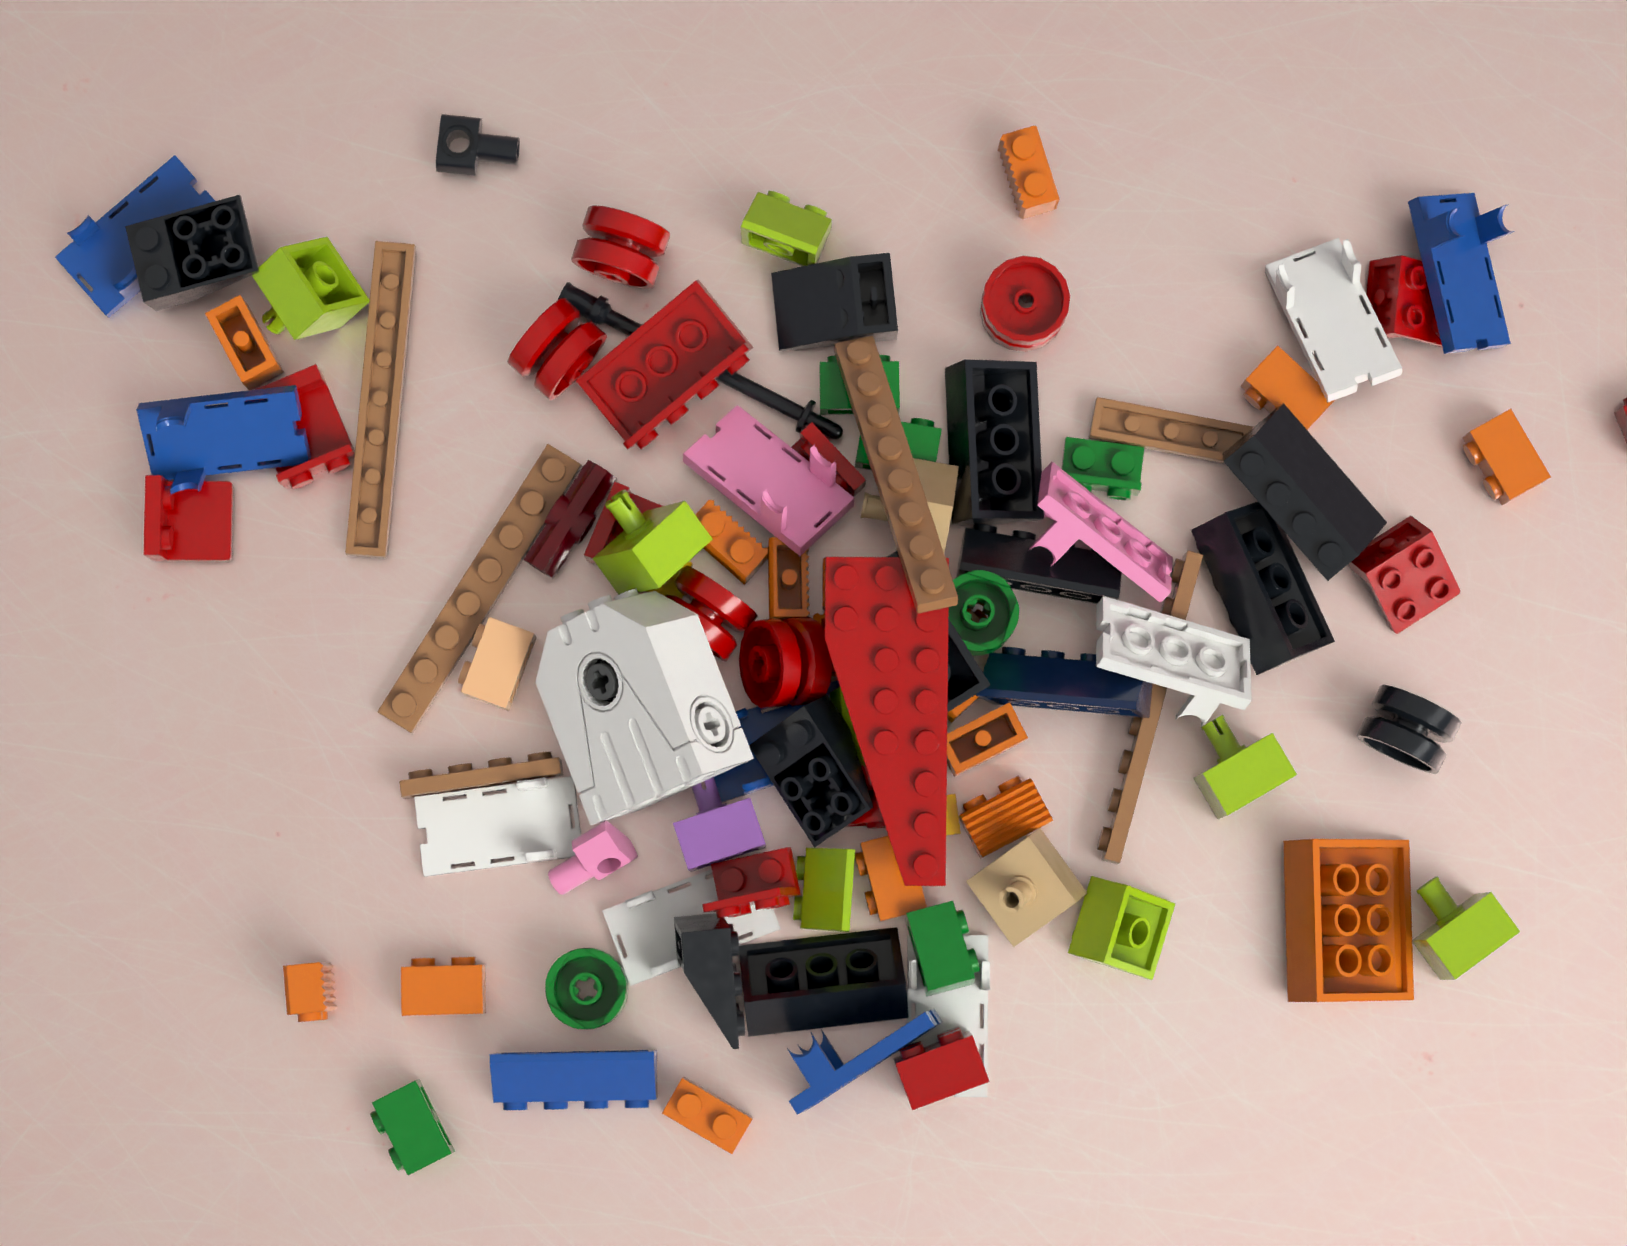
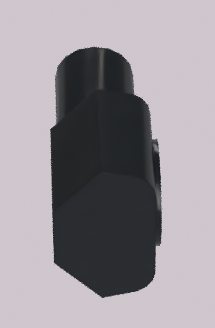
(481, 146)

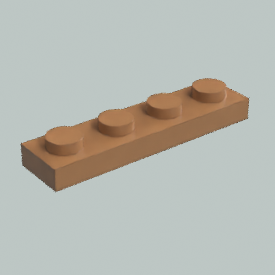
(1164, 430)
(463, 777)

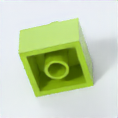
(309, 289)
(651, 545)
(1241, 770)
(1463, 931)

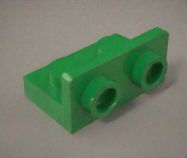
(1104, 466)

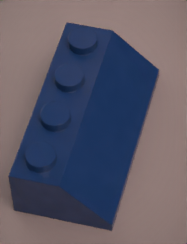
(1062, 684)

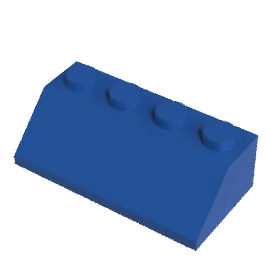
(574, 1077)

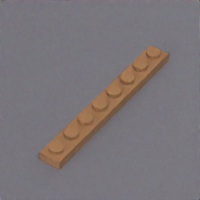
(380, 399)
(895, 475)
(479, 589)
(1134, 762)

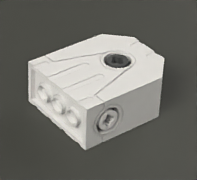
(637, 703)

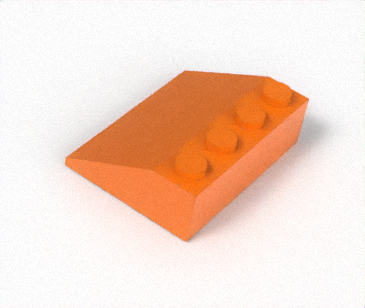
(1348, 920)

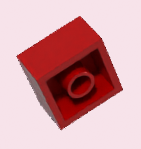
(940, 1068)

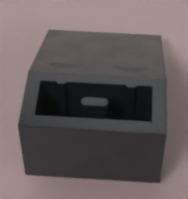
(192, 252)
(835, 302)
(815, 769)
(705, 955)

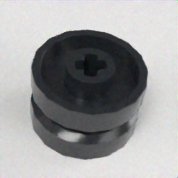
(1409, 729)

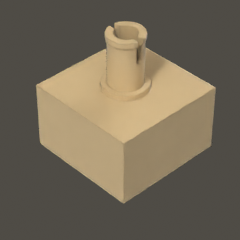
(939, 489)
(1026, 887)

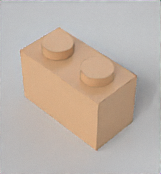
(497, 663)

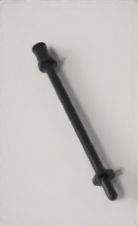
(600, 312)

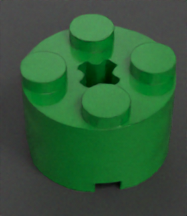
(997, 602)
(564, 993)

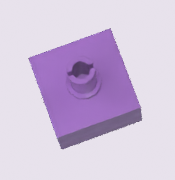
(718, 829)

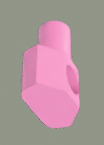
(597, 856)

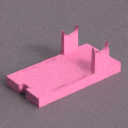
(784, 487)
(1085, 517)

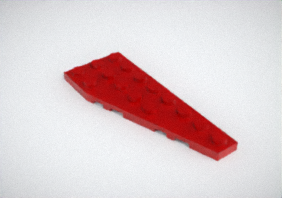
(897, 699)

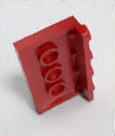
(666, 365)

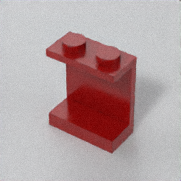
(324, 428)

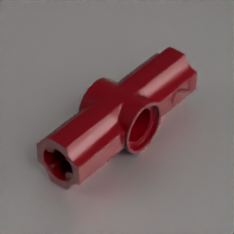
(570, 519)

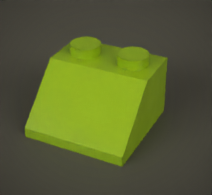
(785, 229)
(825, 889)
(1121, 927)

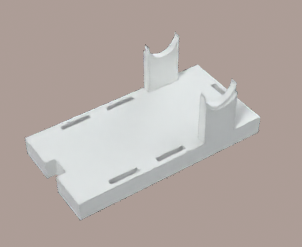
(1326, 296)
(1175, 655)
(523, 823)
(649, 930)
(957, 1006)

